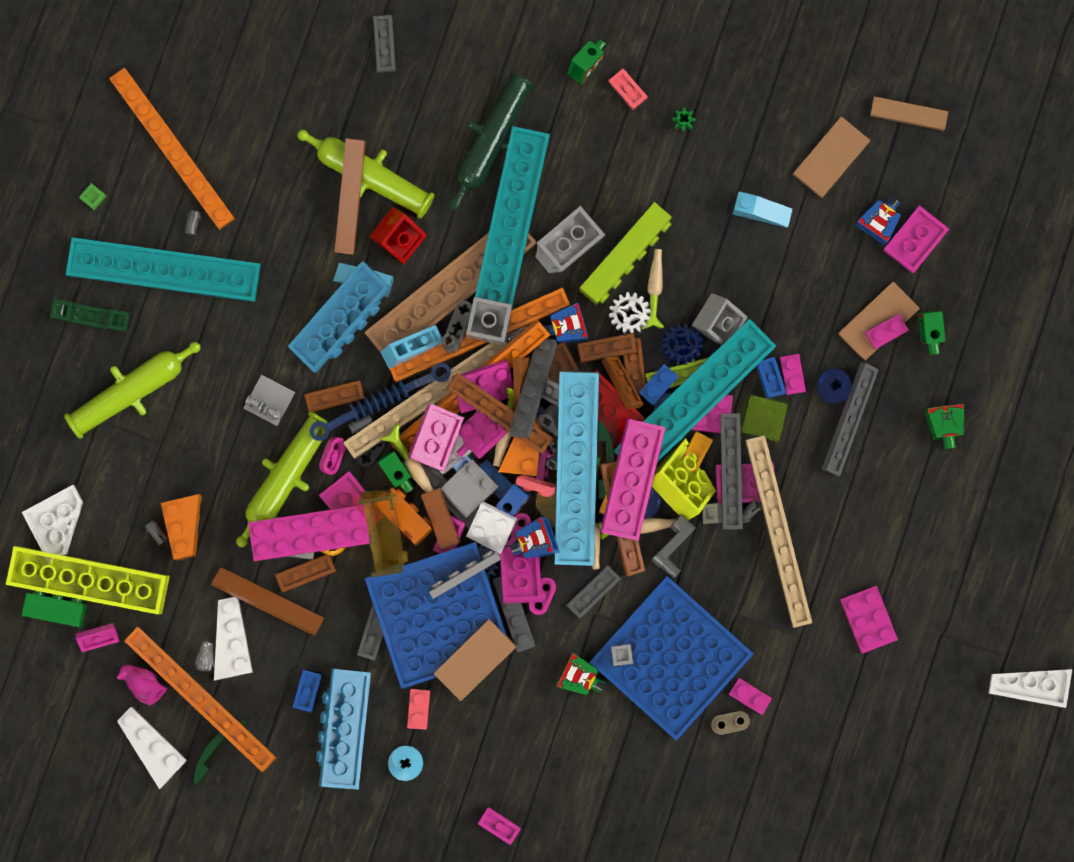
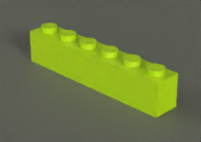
(627, 251)

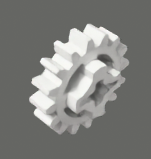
(627, 321)

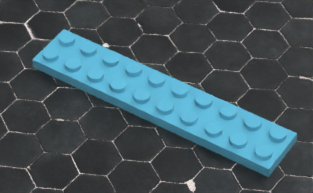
(576, 467)

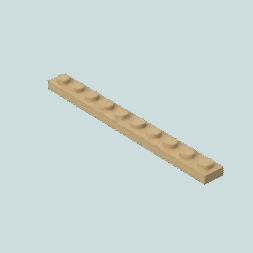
(415, 404)
(778, 531)

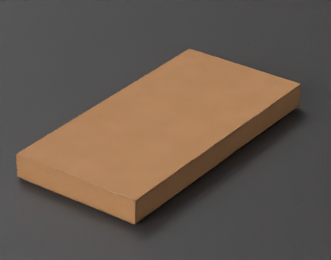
(831, 157)
(882, 308)
(475, 660)

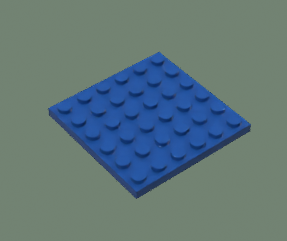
(429, 630)
(677, 657)

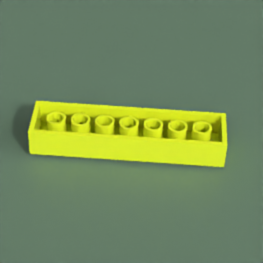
(87, 580)

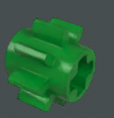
(683, 114)

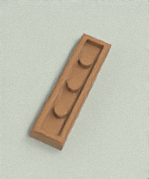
(909, 113)

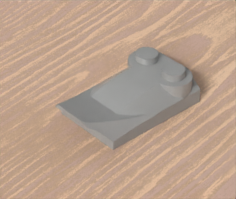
(568, 241)

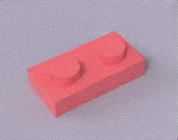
(628, 89)
(530, 483)
(418, 709)

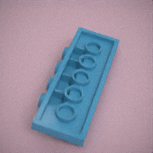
(340, 317)
(343, 729)

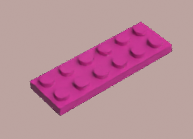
(632, 479)
(308, 533)

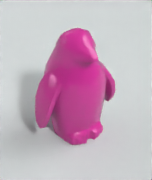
(142, 683)

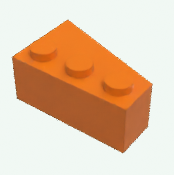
(521, 457)
(409, 521)
(182, 525)

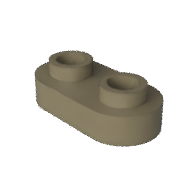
(730, 722)

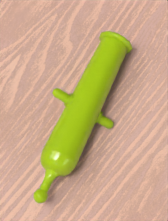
(374, 175)
(128, 390)
(283, 476)

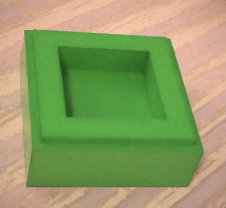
(92, 196)

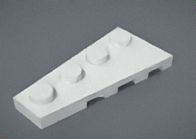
(232, 650)
(1038, 686)
(153, 749)

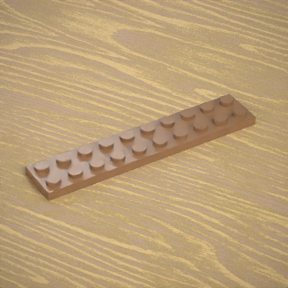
(435, 298)

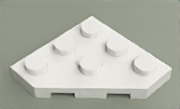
(55, 520)

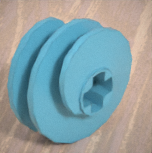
(406, 773)

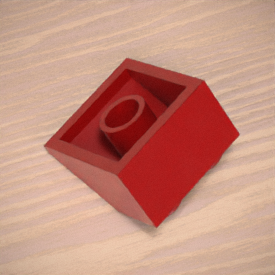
(398, 235)

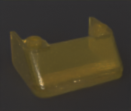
(384, 532)

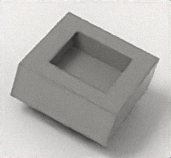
(712, 513)
(622, 655)

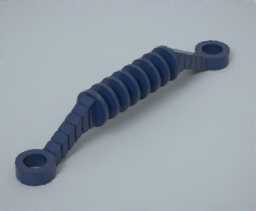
(381, 399)

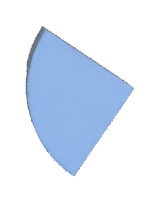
(461, 463)

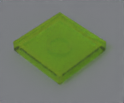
(764, 418)

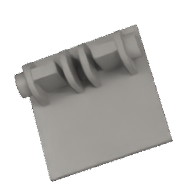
(269, 400)

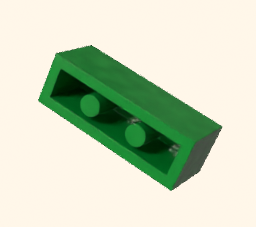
(54, 609)

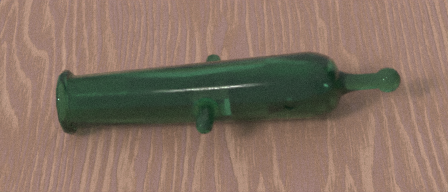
(491, 137)

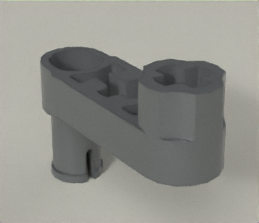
(457, 318)
(549, 424)
(661, 559)

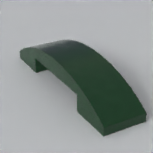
(89, 315)
(603, 435)
(202, 768)

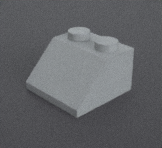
(719, 319)
(489, 321)
(469, 488)

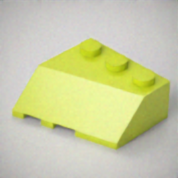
(679, 486)

